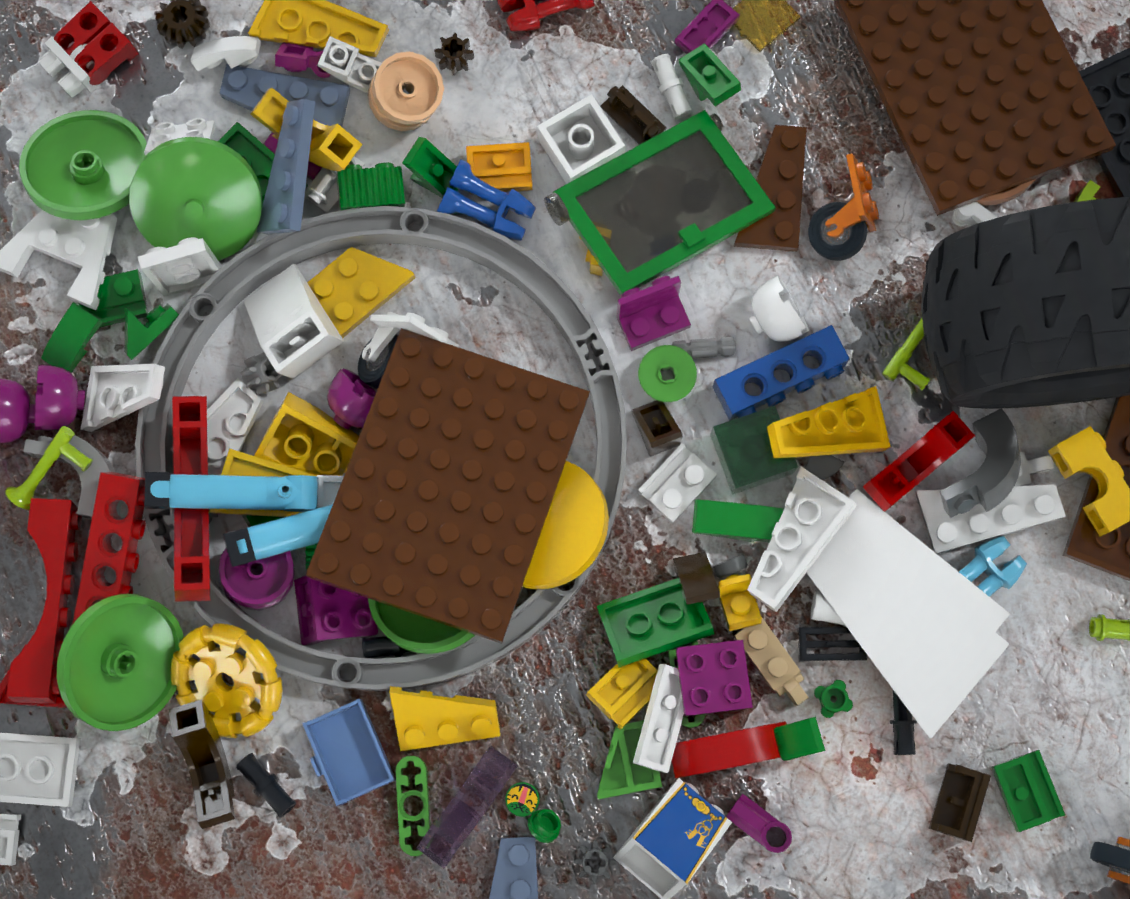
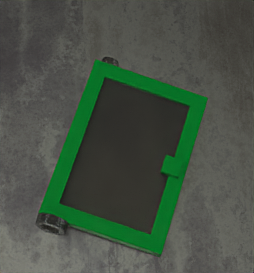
(661, 202)

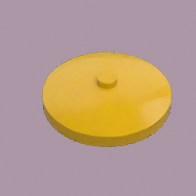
(571, 531)

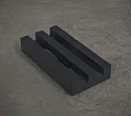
(803, 645)

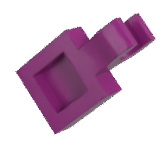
(299, 58)

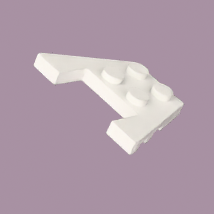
(71, 241)

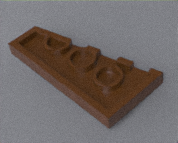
(783, 183)

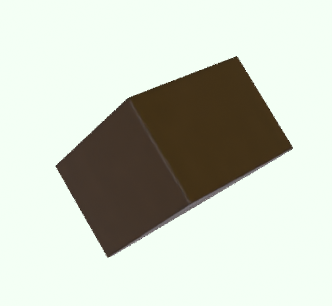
(657, 427)

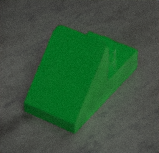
(709, 75)
(429, 167)
(139, 335)
(799, 739)

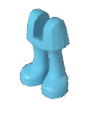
(984, 555)

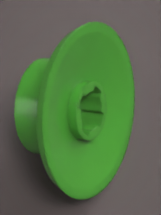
(664, 359)

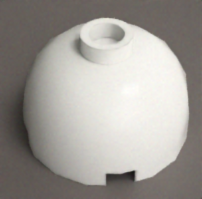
(777, 312)

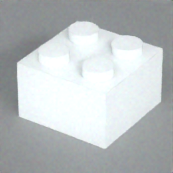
(579, 139)

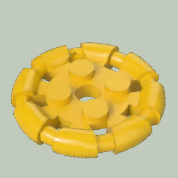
(244, 671)

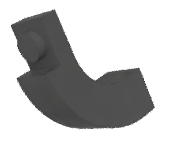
(997, 473)

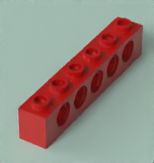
(99, 552)

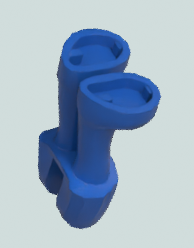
(513, 200)

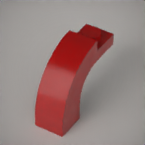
(919, 461)
(725, 750)

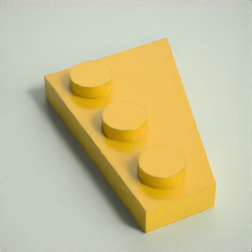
(435, 720)

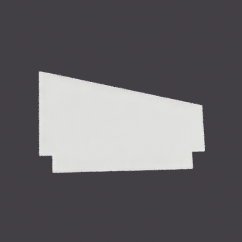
(909, 612)

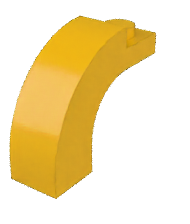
(330, 145)

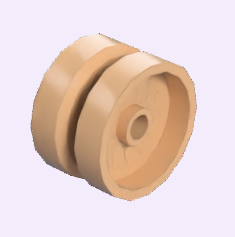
(409, 73)

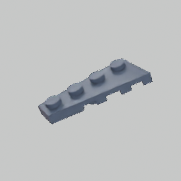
(248, 86)
(287, 181)
(515, 869)

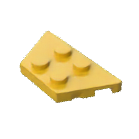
(357, 287)

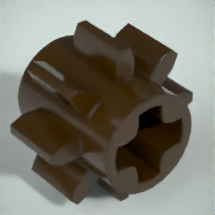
(445, 53)

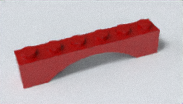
(191, 524)
(34, 670)

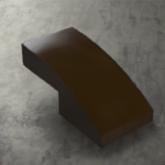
(696, 578)

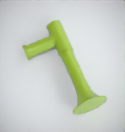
(898, 363)
(22, 494)

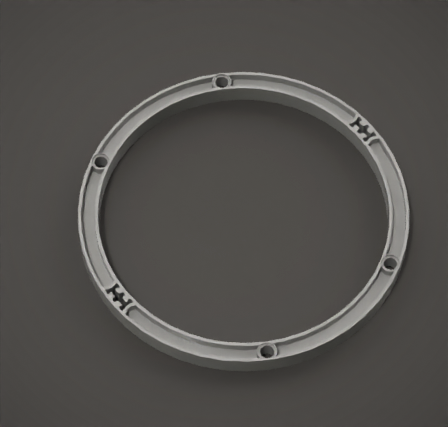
(370, 227)

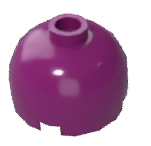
(56, 398)
(350, 399)
(14, 410)

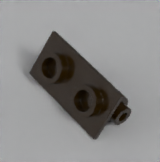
(632, 115)

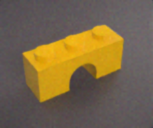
(1087, 454)

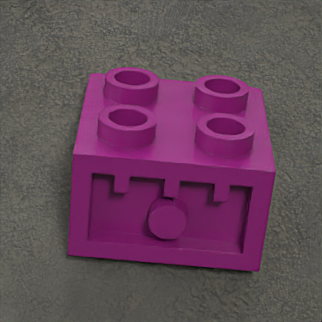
(652, 312)
(331, 612)
(714, 677)

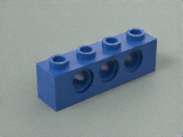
(822, 345)

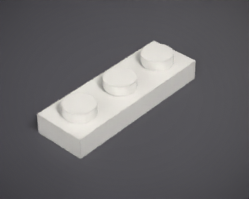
(661, 721)

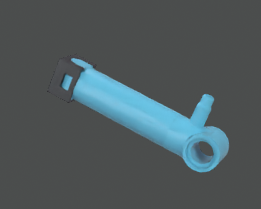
(285, 493)
(276, 536)

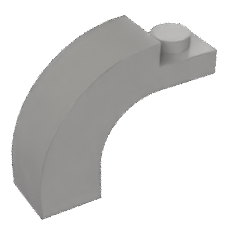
(89, 478)

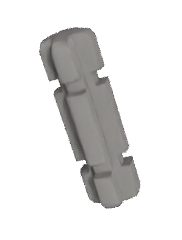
(708, 347)

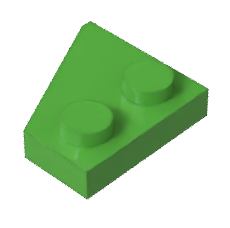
(620, 773)

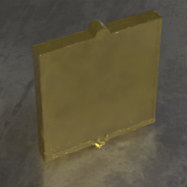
(764, 20)

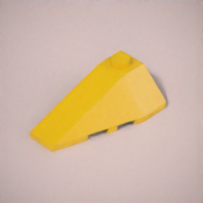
(307, 439)

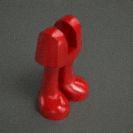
(529, 16)

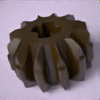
(180, 32)

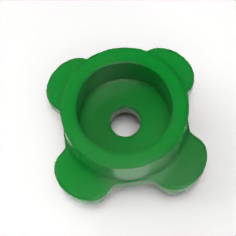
(842, 701)

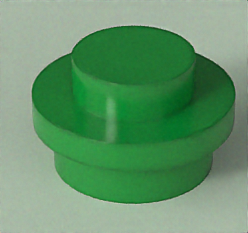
(544, 825)

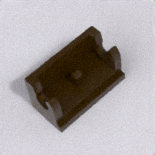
(959, 802)

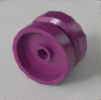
(261, 590)

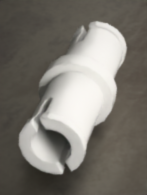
(671, 86)

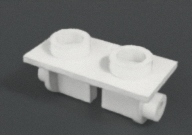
(324, 190)

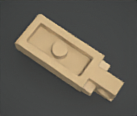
(772, 661)

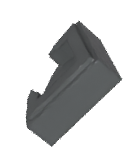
(823, 466)

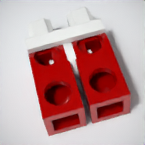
(88, 49)

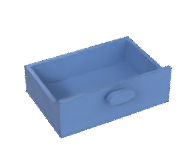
(348, 752)

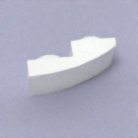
(234, 49)
(348, 64)

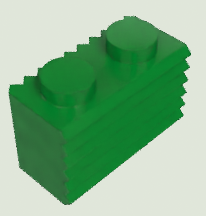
(370, 186)

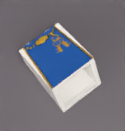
(673, 840)

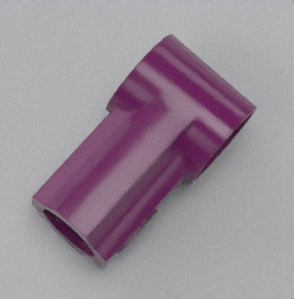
(757, 822)

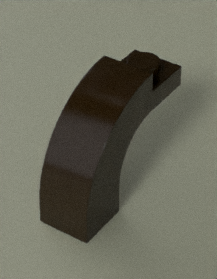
(206, 761)

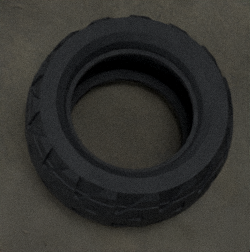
(1032, 307)

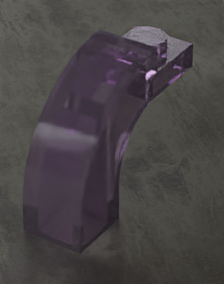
(467, 807)

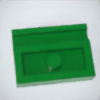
(117, 293)
(1027, 791)

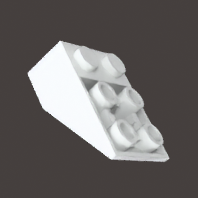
(291, 323)

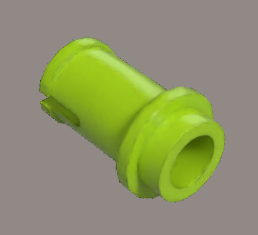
(1103, 627)

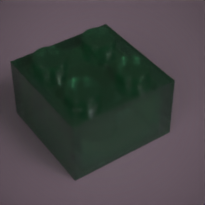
(747, 452)

